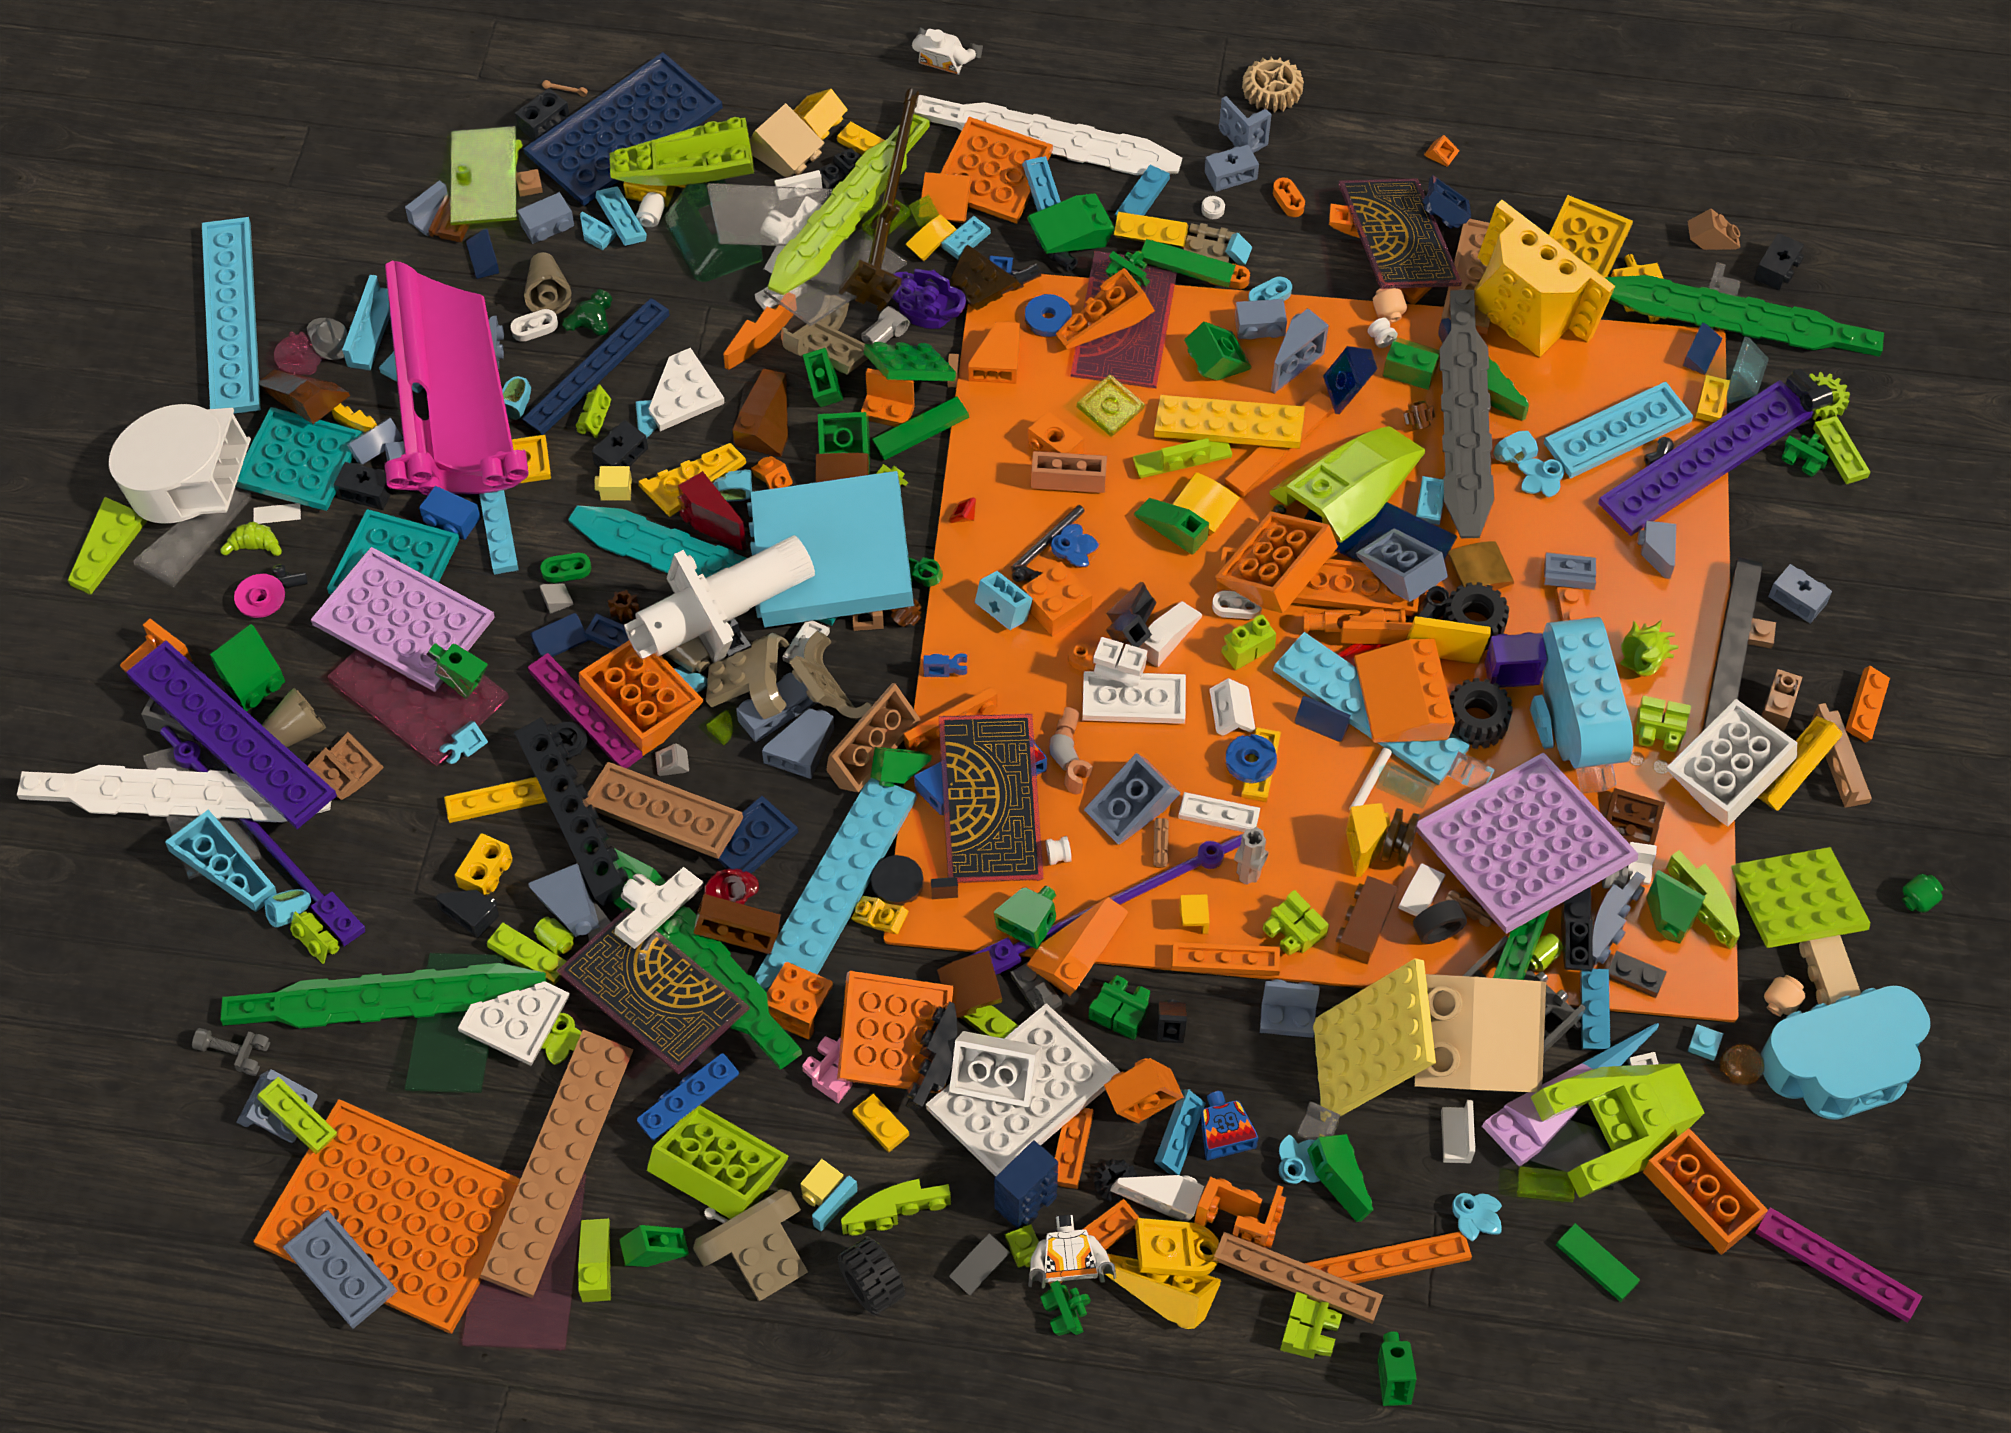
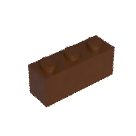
(1366, 919)
(737, 924)

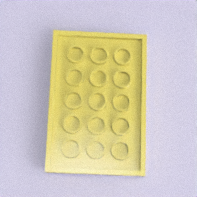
(1374, 1039)

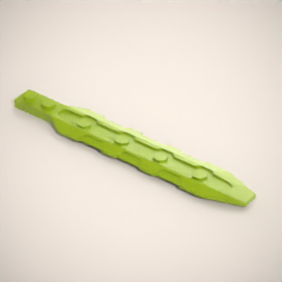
(840, 214)

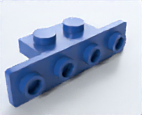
(688, 1096)

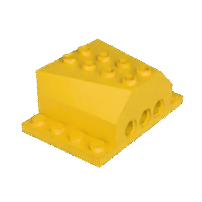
(1536, 284)

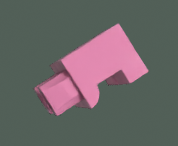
(825, 1072)

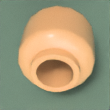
(1389, 304)
(1784, 995)

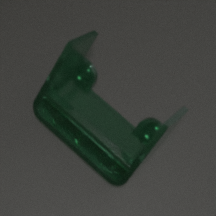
(697, 245)

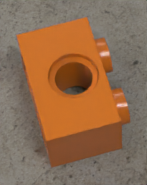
(1051, 429)

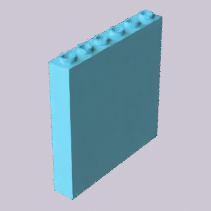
(852, 538)

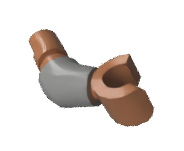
(1063, 751)

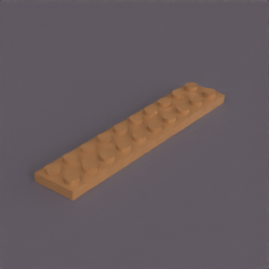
(556, 1164)

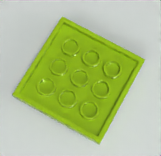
(1799, 897)

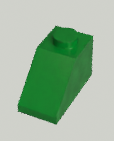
(822, 377)
(897, 765)
(653, 1245)

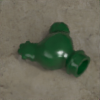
(590, 314)

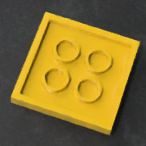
(1590, 233)

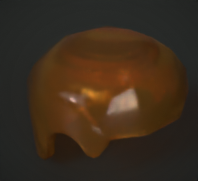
(1742, 1064)

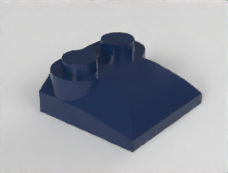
(1446, 203)

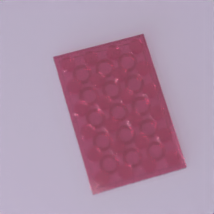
(411, 709)

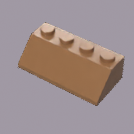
(880, 727)

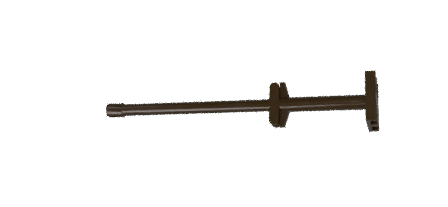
(866, 279)

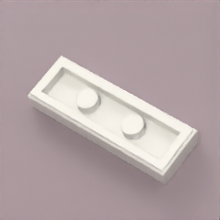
(1218, 812)

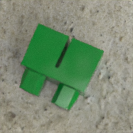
(1120, 1008)

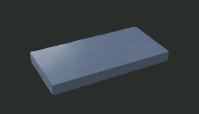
(340, 1269)

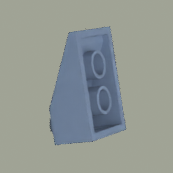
(1300, 348)
(1404, 564)
(1131, 799)

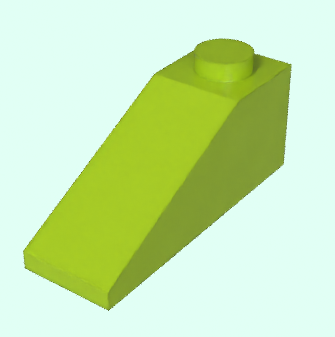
(594, 1260)

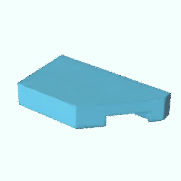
(596, 232)
(645, 421)
(1542, 721)

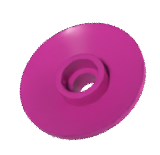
(256, 588)

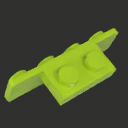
(1181, 457)

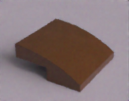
(841, 466)
(1635, 816)
(972, 983)

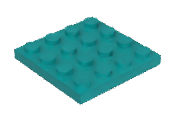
(296, 459)
(406, 541)

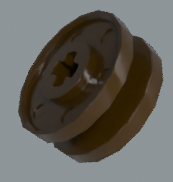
(1400, 837)

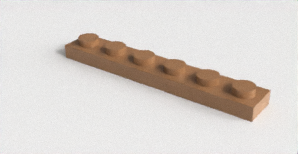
(1298, 1277)

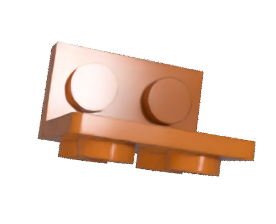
(888, 400)
(155, 636)
(797, 998)
(1222, 1195)
(1256, 1232)

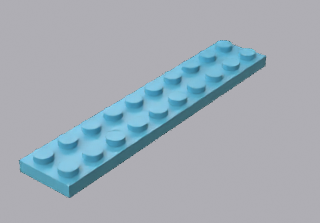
(230, 315)
(839, 880)

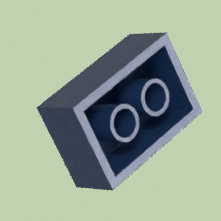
(1026, 1185)

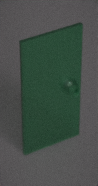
(441, 1054)

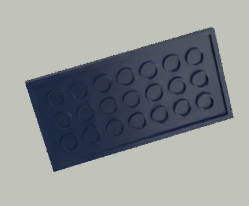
(638, 109)

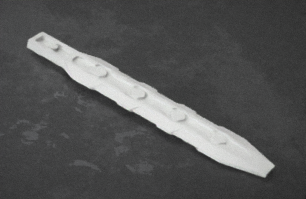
(1075, 142)
(151, 792)

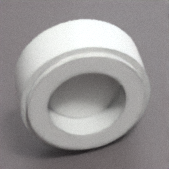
(1213, 207)

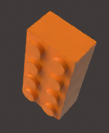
(1705, 1191)

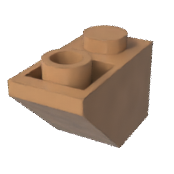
(1713, 231)
(1781, 699)

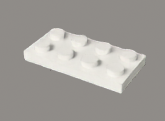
(1155, 700)

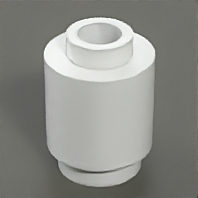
(651, 209)

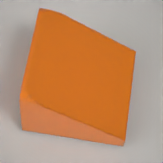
(1442, 151)

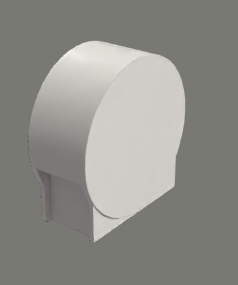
(179, 462)

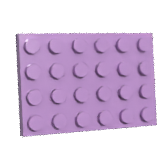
(399, 616)

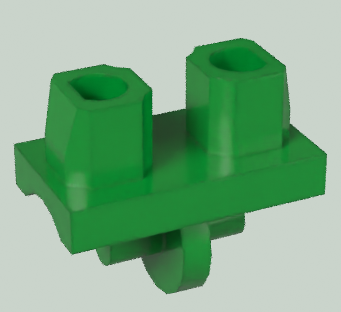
(1135, 260)
(1808, 450)
(1060, 1297)

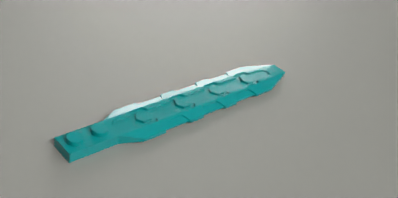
(651, 543)

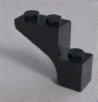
(1130, 617)

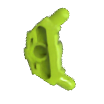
(252, 537)

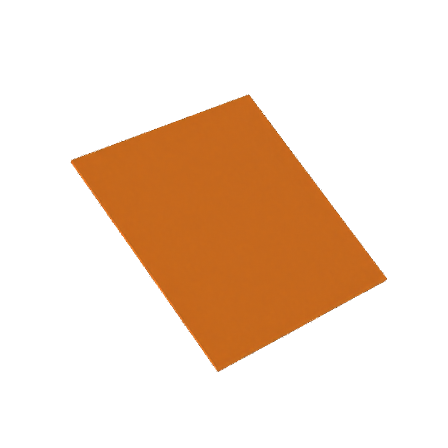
(1313, 773)

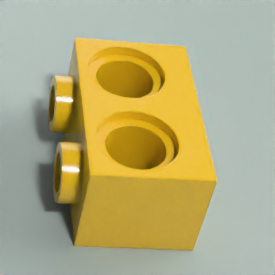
(478, 864)

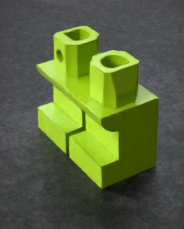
(1249, 642)
(1652, 727)
(1298, 924)
(1305, 1326)

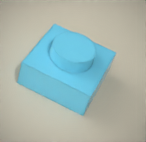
(1705, 1042)

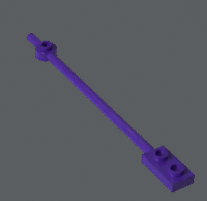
(328, 908)
(1006, 955)

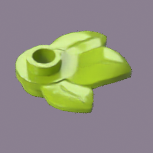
(561, 1041)

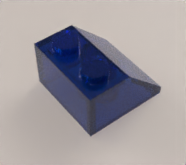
(1348, 375)

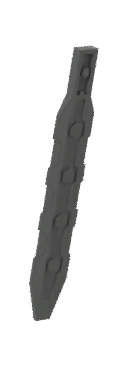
(1466, 419)

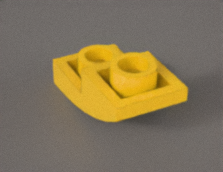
(930, 237)
(356, 420)
(879, 915)

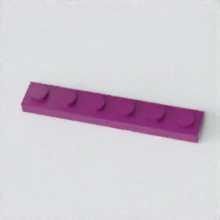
(585, 711)
(1839, 1265)

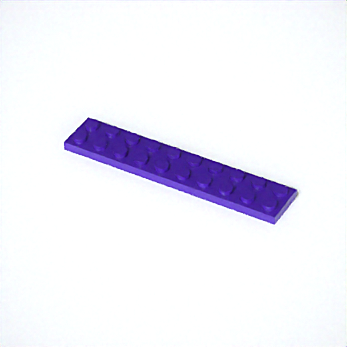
(1704, 458)
(232, 734)

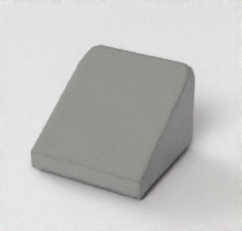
(555, 596)
(672, 760)

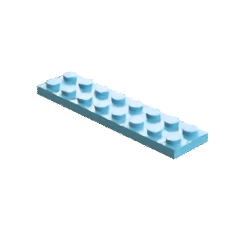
(1337, 684)

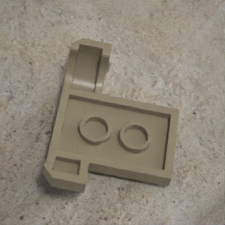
(843, 350)
(749, 671)
(819, 681)
(757, 1244)

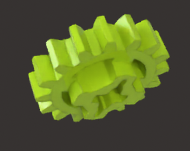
(1840, 397)

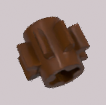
(1419, 415)
(623, 605)
(907, 615)

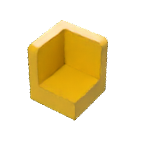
(1195, 911)

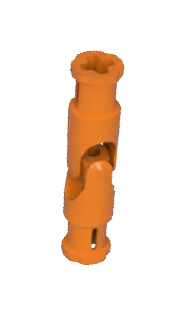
(1328, 620)

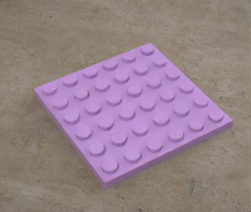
(1525, 842)

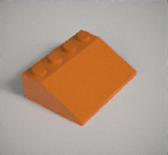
(1278, 560)
(1405, 692)
(640, 695)

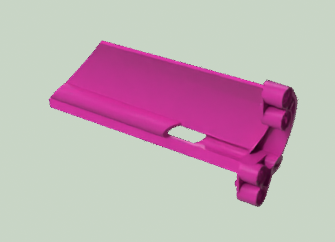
(448, 349)

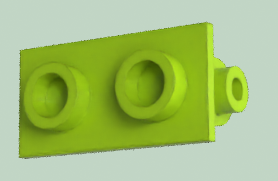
(597, 406)
(306, 929)

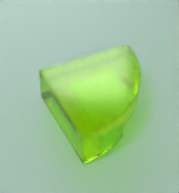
(721, 727)

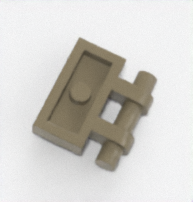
(1207, 247)

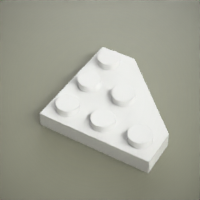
(683, 391)
(516, 1020)

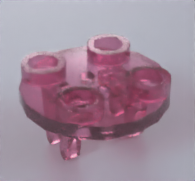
(296, 363)

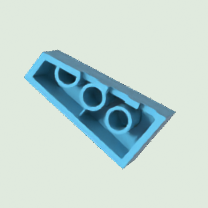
(216, 855)

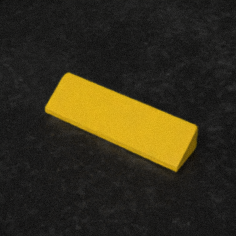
(1811, 748)

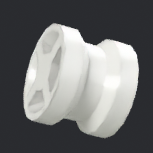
(1382, 332)
(1058, 850)

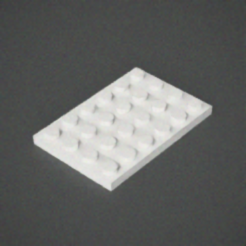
(1067, 1081)

